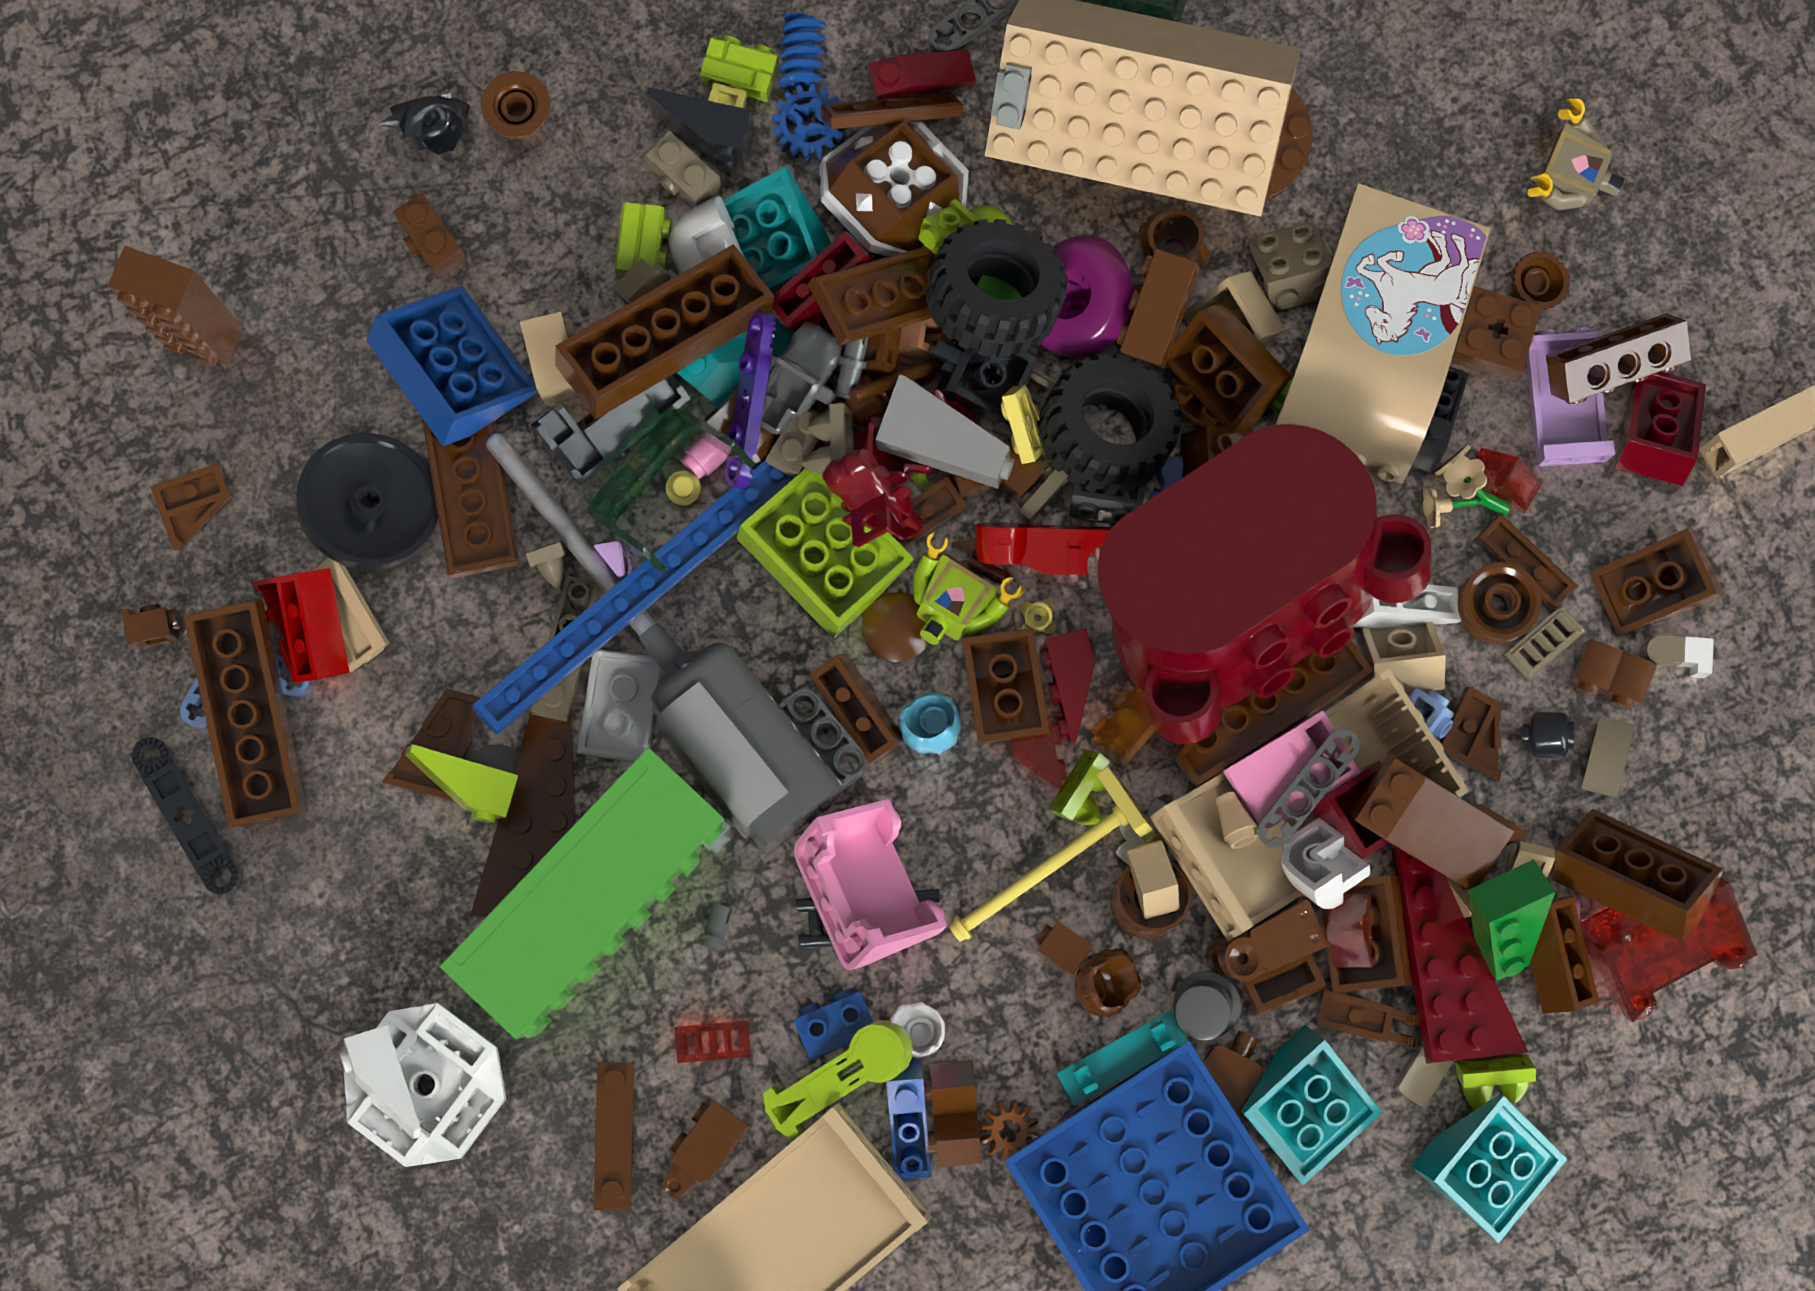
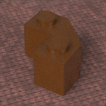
(954, 1113)

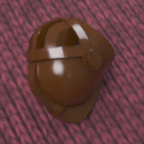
(1175, 233)

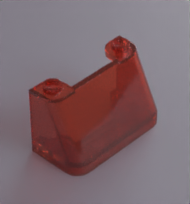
(1643, 960)

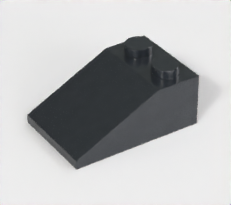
(710, 128)

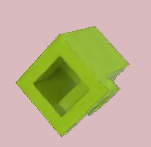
(942, 223)

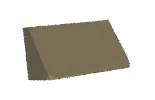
(1421, 1079)

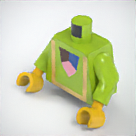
(954, 598)

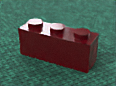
(795, 301)

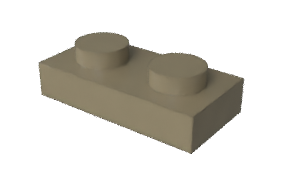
(794, 445)
(1035, 502)

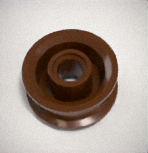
(1515, 587)

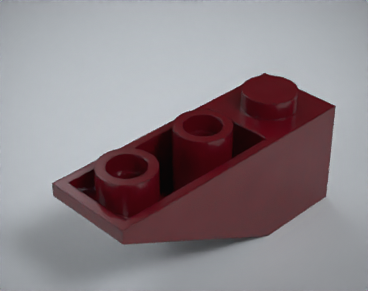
(1071, 667)

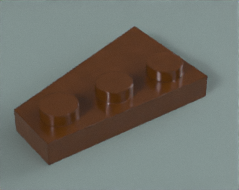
(444, 730)

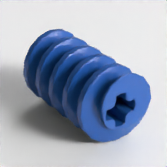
(800, 51)

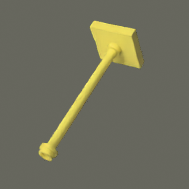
(1125, 812)

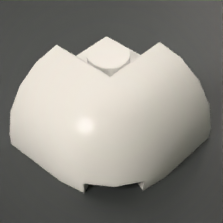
(701, 234)
(1321, 864)

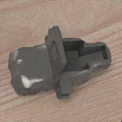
(800, 376)

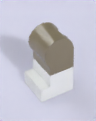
(1681, 652)

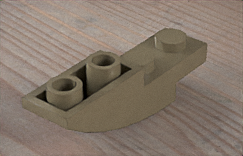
(575, 598)

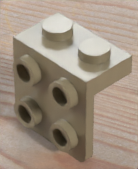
(1292, 265)

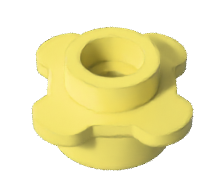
(1045, 610)

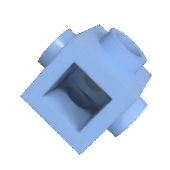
(1440, 719)

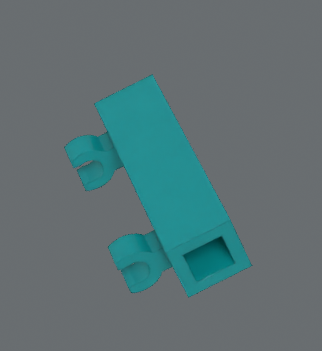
(1121, 1058)

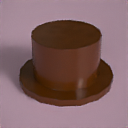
(515, 104)

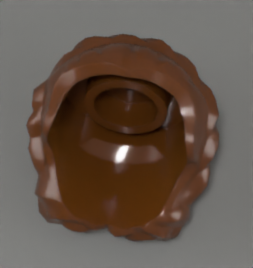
(1107, 982)

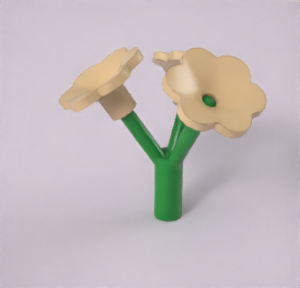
(1463, 478)

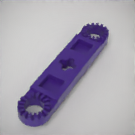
(751, 393)

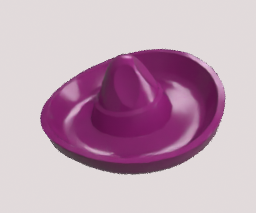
(1095, 297)

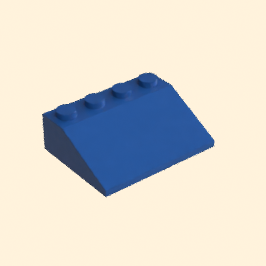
(450, 363)

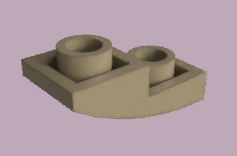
(1608, 756)

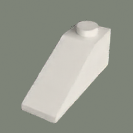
(1433, 605)
(379, 1074)

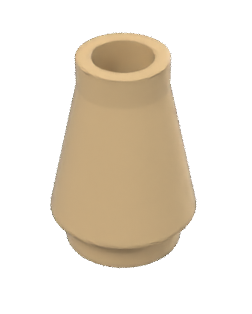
(1236, 823)

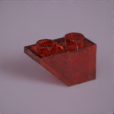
(1039, 757)

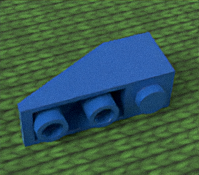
(909, 1123)

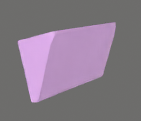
(616, 557)

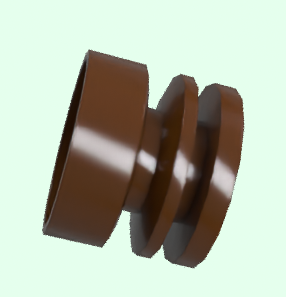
(1128, 913)

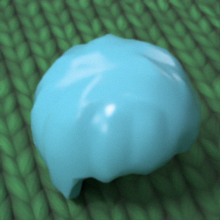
(930, 723)

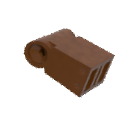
(1268, 944)

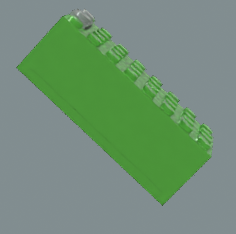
(586, 896)

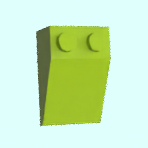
(470, 784)

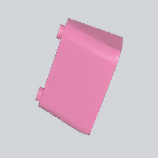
(863, 885)

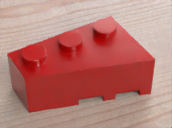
(307, 623)

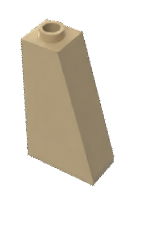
(1760, 433)

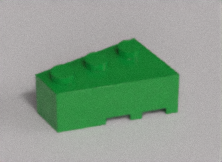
(1510, 917)

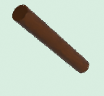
(888, 382)

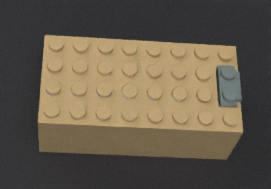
(1141, 102)

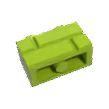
(740, 67)
(641, 236)

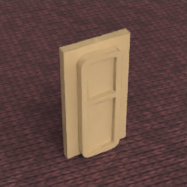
(359, 627)

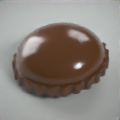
(1540, 279)

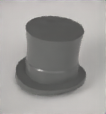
(1207, 1005)

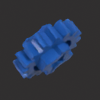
(803, 134)

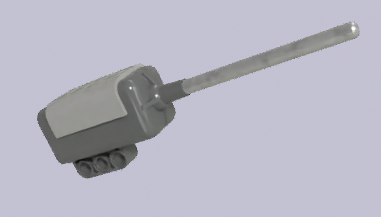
(714, 713)

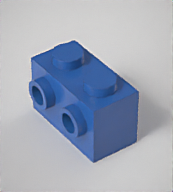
(832, 1025)

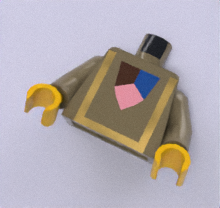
(1576, 164)

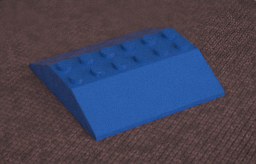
(1157, 1185)

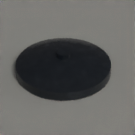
(367, 501)

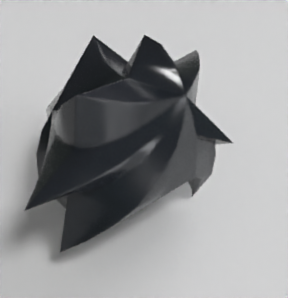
(431, 120)

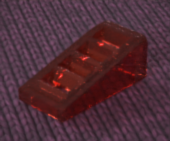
(682, 1045)

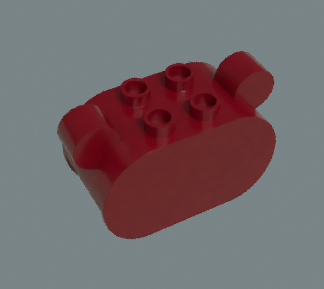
(1251, 573)

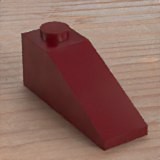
(920, 74)

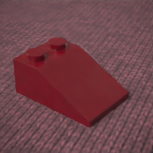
(1662, 428)

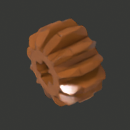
(997, 1125)

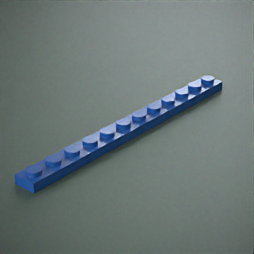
(626, 600)

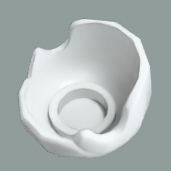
(923, 1026)

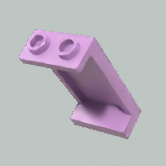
(1564, 430)

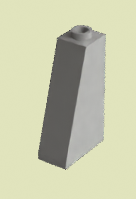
(938, 436)

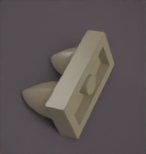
(833, 427)
(550, 563)

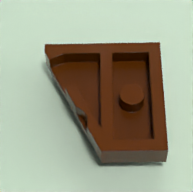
(190, 502)
(1475, 734)

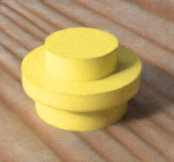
(683, 488)

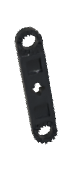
(198, 839)

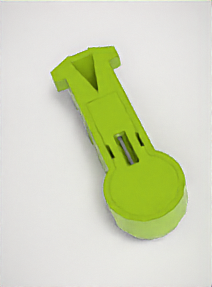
(874, 1055)

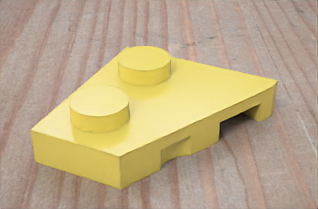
(1023, 414)

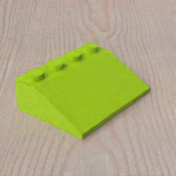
(812, 552)

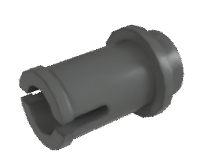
(716, 927)

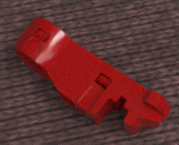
(1040, 547)

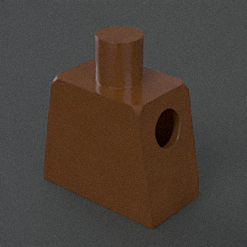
(1234, 1070)

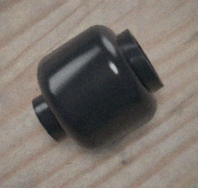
(1549, 734)

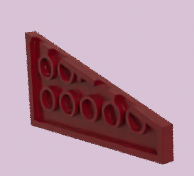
(1453, 987)

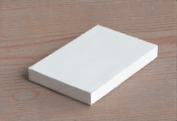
(619, 706)

